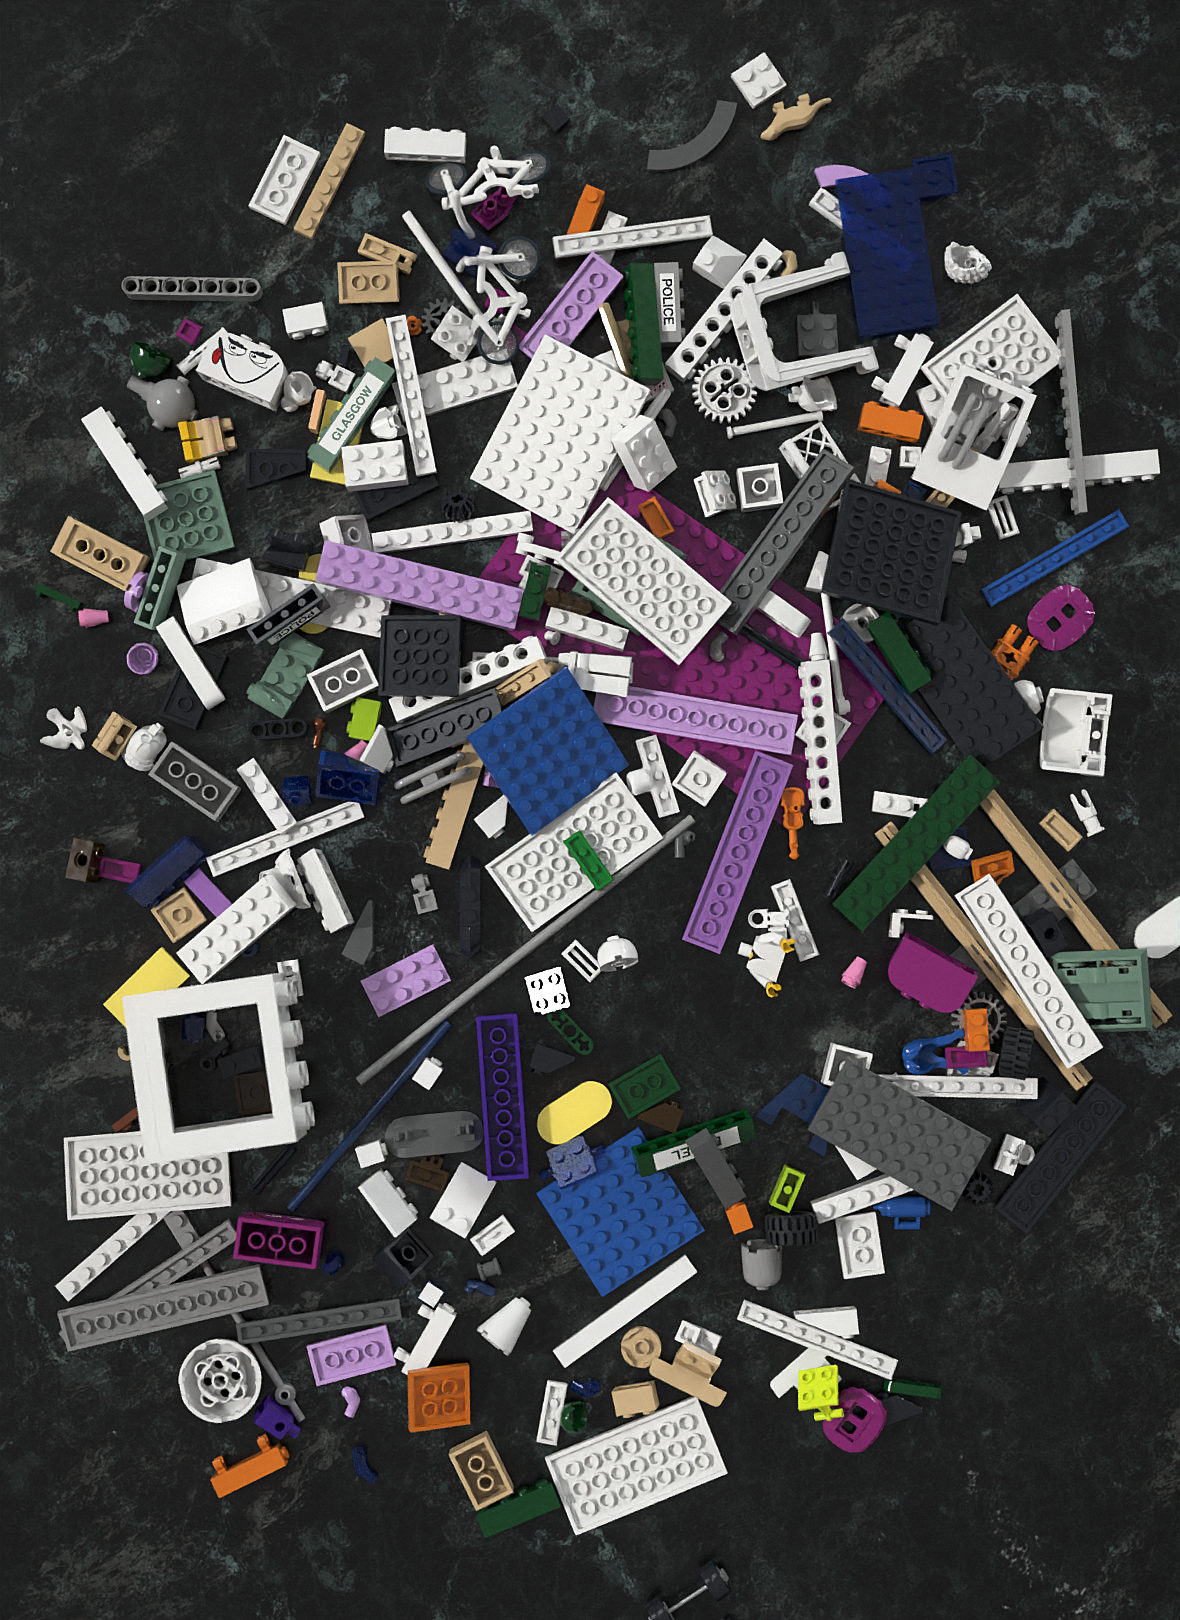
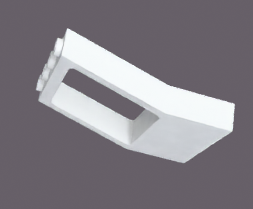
(978, 474)

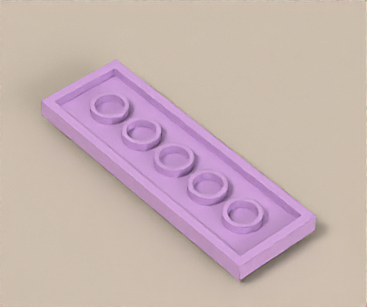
(574, 304)

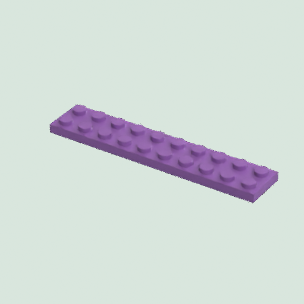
(737, 852)

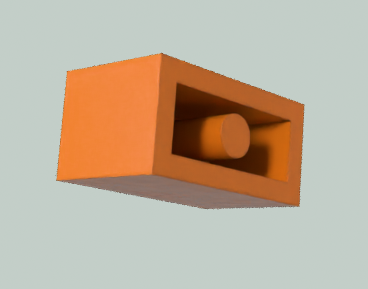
(975, 1029)

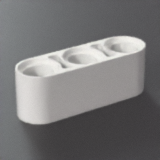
(783, 614)

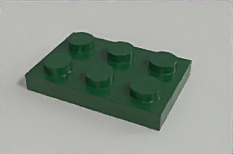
(644, 1086)

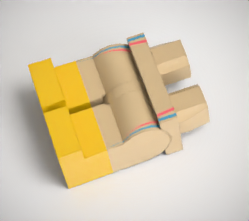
(206, 438)

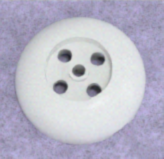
(207, 1400)

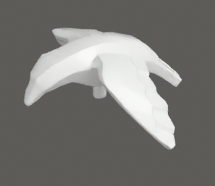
(69, 730)

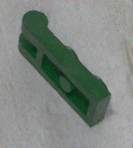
(534, 592)

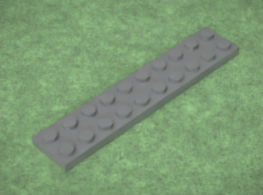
(163, 1307)

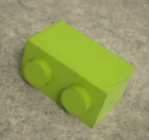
(365, 719)
(786, 1188)

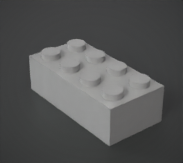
(195, 781)

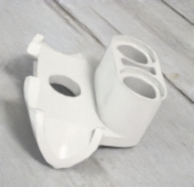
(282, 872)

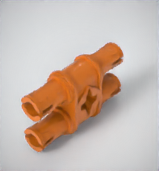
(1019, 657)

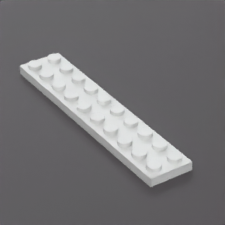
(348, 609)
(1028, 971)

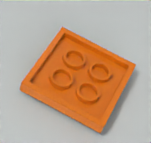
(438, 1397)

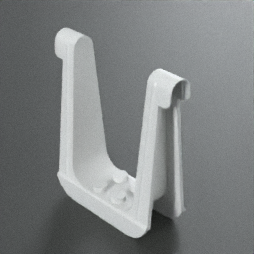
(756, 347)

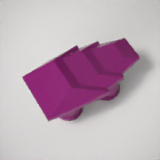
(494, 208)

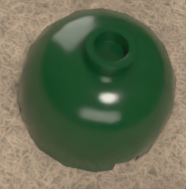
(148, 360)

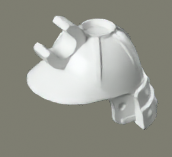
(814, 395)
(144, 746)

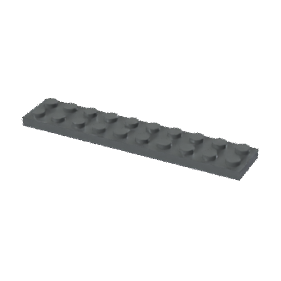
(783, 537)

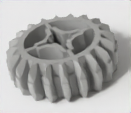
(991, 1006)

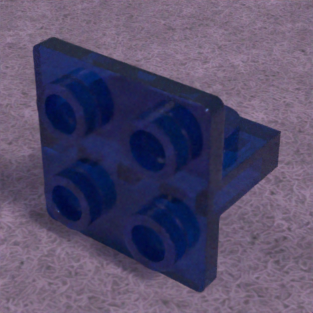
(464, 246)

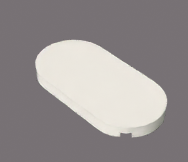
(1160, 931)

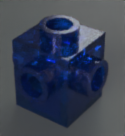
(296, 790)

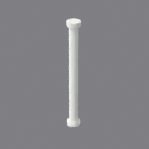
(774, 423)

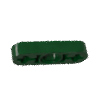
(584, 1038)
(913, 1388)

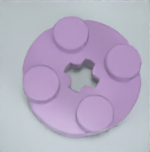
(133, 597)

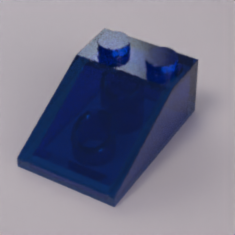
(346, 779)

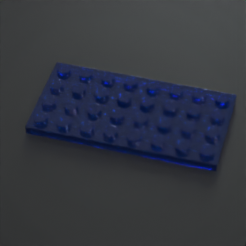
(887, 252)

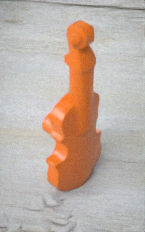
(791, 801)

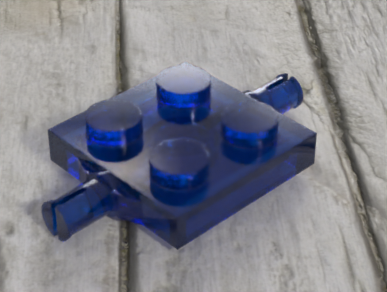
(572, 1162)

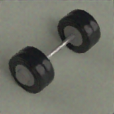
(714, 1579)

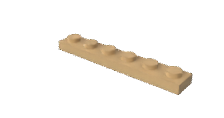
(329, 181)

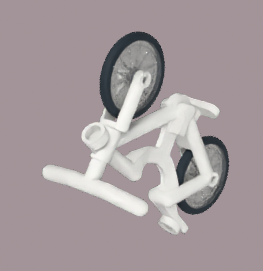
(450, 177)
(518, 260)

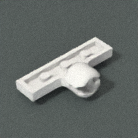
(653, 777)

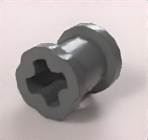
(489, 1269)

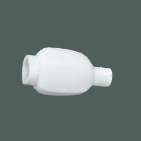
(957, 847)

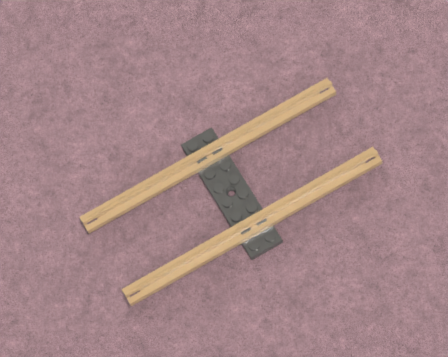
(1058, 891)

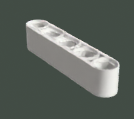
(190, 663)

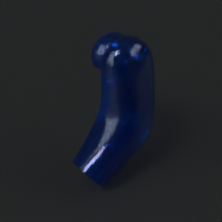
(360, 1466)

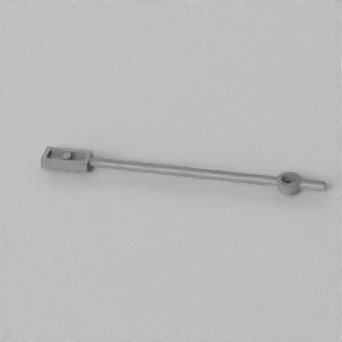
(187, 1234)

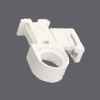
(775, 919)

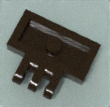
(427, 1173)

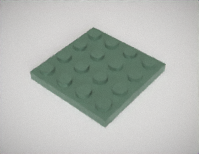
(194, 518)

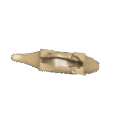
(793, 117)

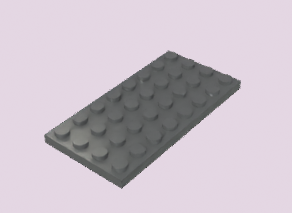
(899, 1134)

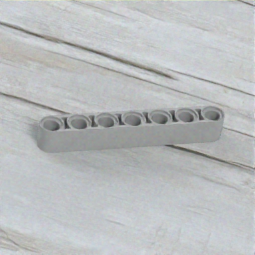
(183, 284)

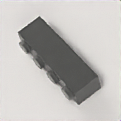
(715, 1168)

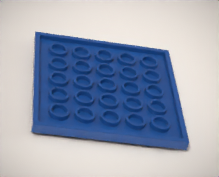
(547, 750)
(618, 1218)

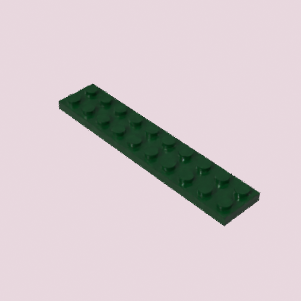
(915, 842)

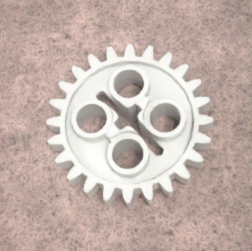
(736, 403)

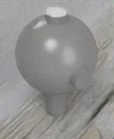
(166, 401)

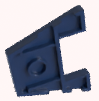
(802, 1099)

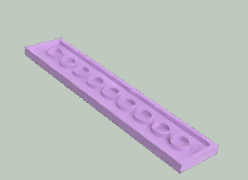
(699, 719)

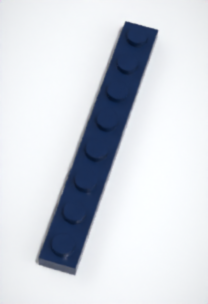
(886, 686)

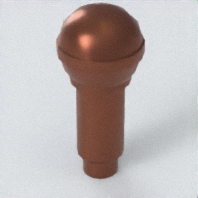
(318, 725)

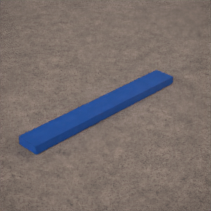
(1054, 558)

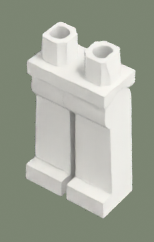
(582, 663)

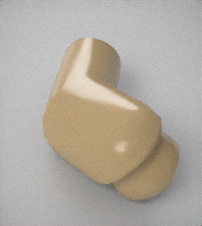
(791, 262)

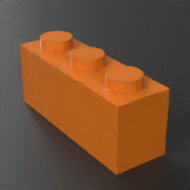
(890, 422)

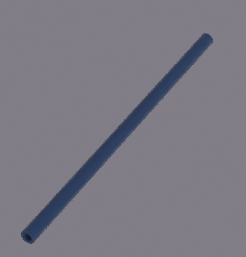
(369, 1116)

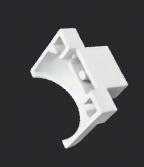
(1073, 734)

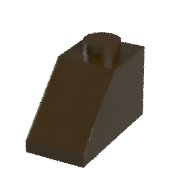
(663, 1115)

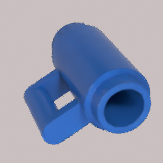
(904, 1207)

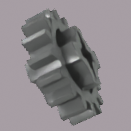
(435, 318)

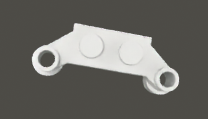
(526, 545)

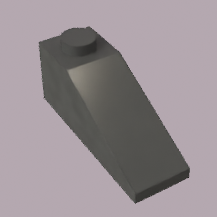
(362, 938)

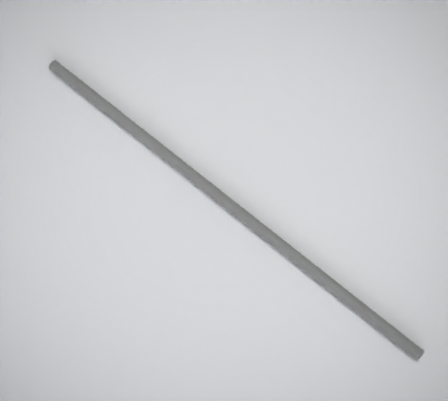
(522, 952)

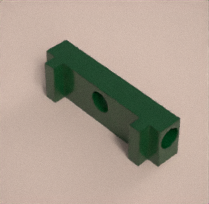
(44, 590)

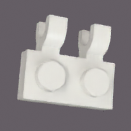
(554, 577)

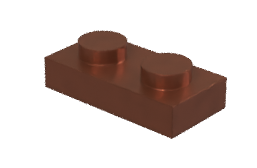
(126, 1122)

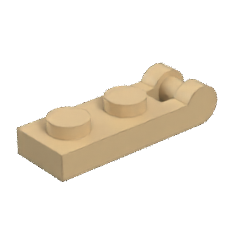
(383, 251)

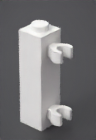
(906, 371)
(430, 1339)

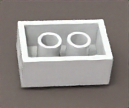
(644, 452)
(374, 465)
(343, 681)

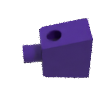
(275, 1418)

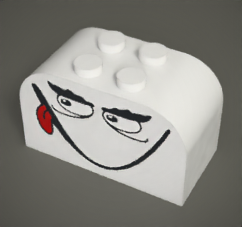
(244, 369)

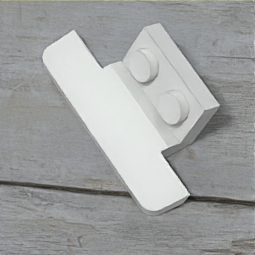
(789, 1376)

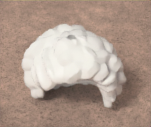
(966, 264)

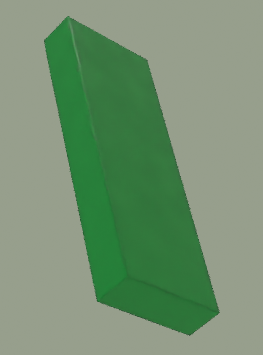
(588, 860)

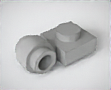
(425, 900)

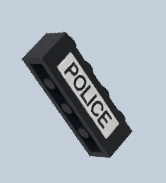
(288, 617)

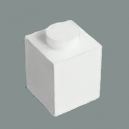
(428, 1072)
(371, 1153)

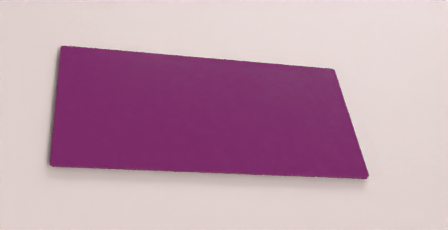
(747, 672)

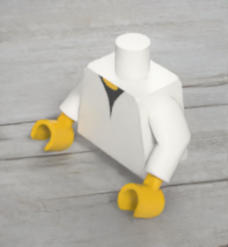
(766, 958)

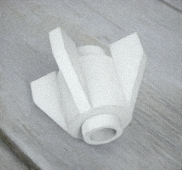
(387, 423)

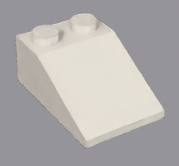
(463, 1200)

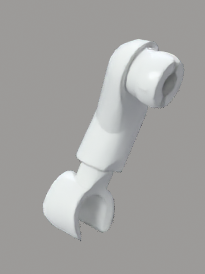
(213, 1027)

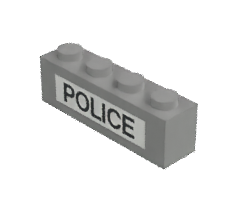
(668, 303)

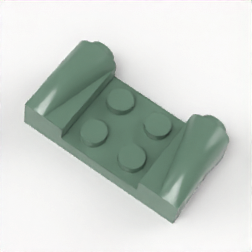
(286, 675)

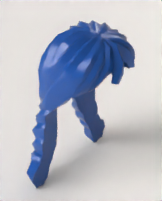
(919, 1056)

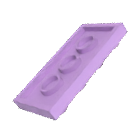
(405, 980)
(351, 1354)

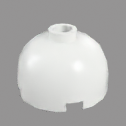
(616, 953)

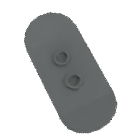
(434, 1134)

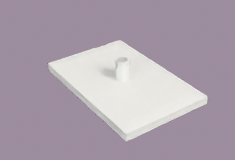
(1008, 341)

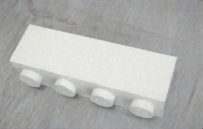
(425, 145)
(587, 629)

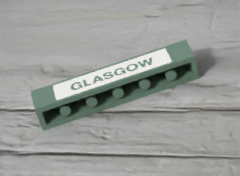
(352, 414)

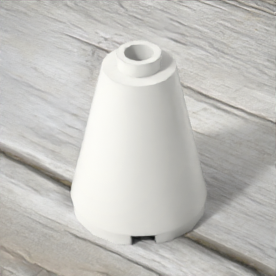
(506, 1325)

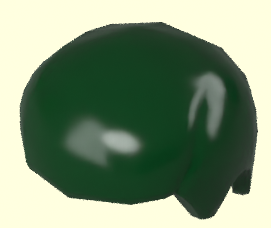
(573, 1417)

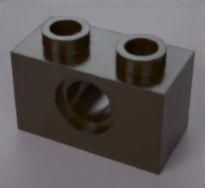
(77, 866)

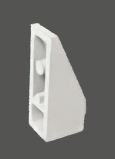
(837, 1320)

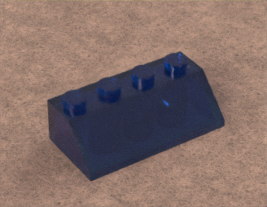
(166, 871)

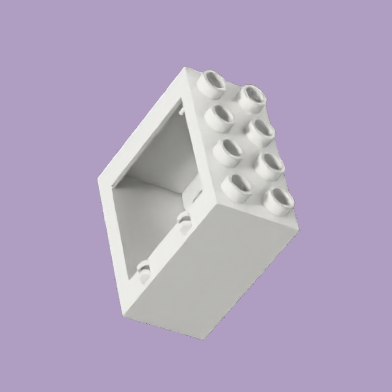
(285, 1075)

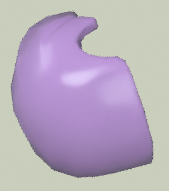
(142, 658)

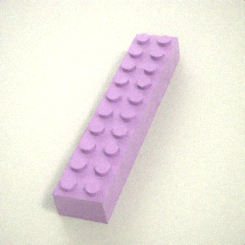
(419, 585)

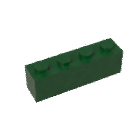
(898, 652)
(518, 1507)

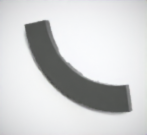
(698, 147)

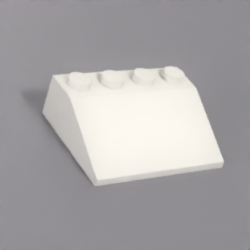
(222, 601)
(325, 891)

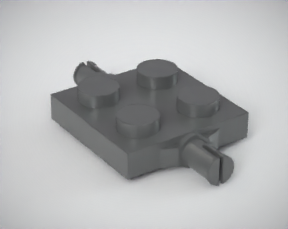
(816, 333)

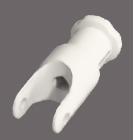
(1087, 814)

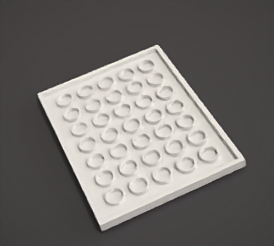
(558, 434)

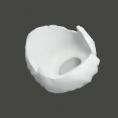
(297, 391)

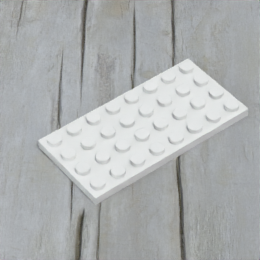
(643, 581)
(544, 876)
(110, 1179)
(635, 1465)

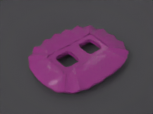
(1051, 606)
(867, 1428)

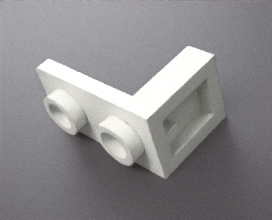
(896, 926)

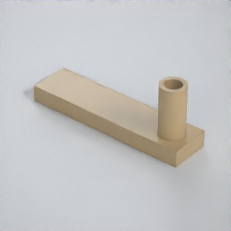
(525, 680)

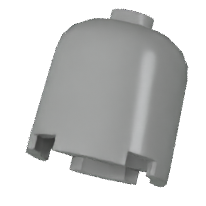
(761, 1263)

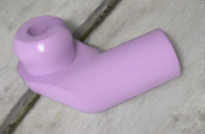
(352, 1399)

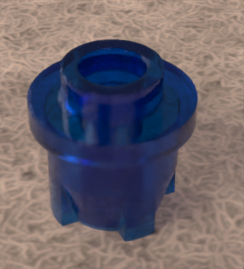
(333, 1263)

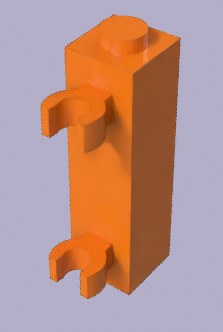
(249, 1469)

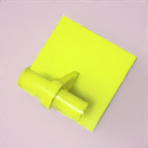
(819, 1390)

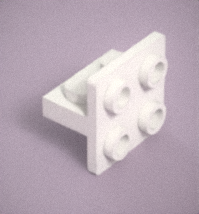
(715, 492)

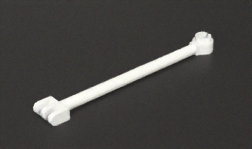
(841, 705)

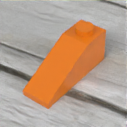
(587, 210)

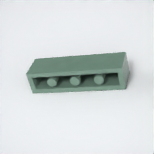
(160, 587)

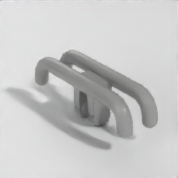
(965, 431)
(432, 777)

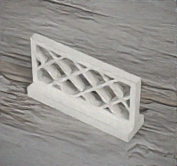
(799, 463)

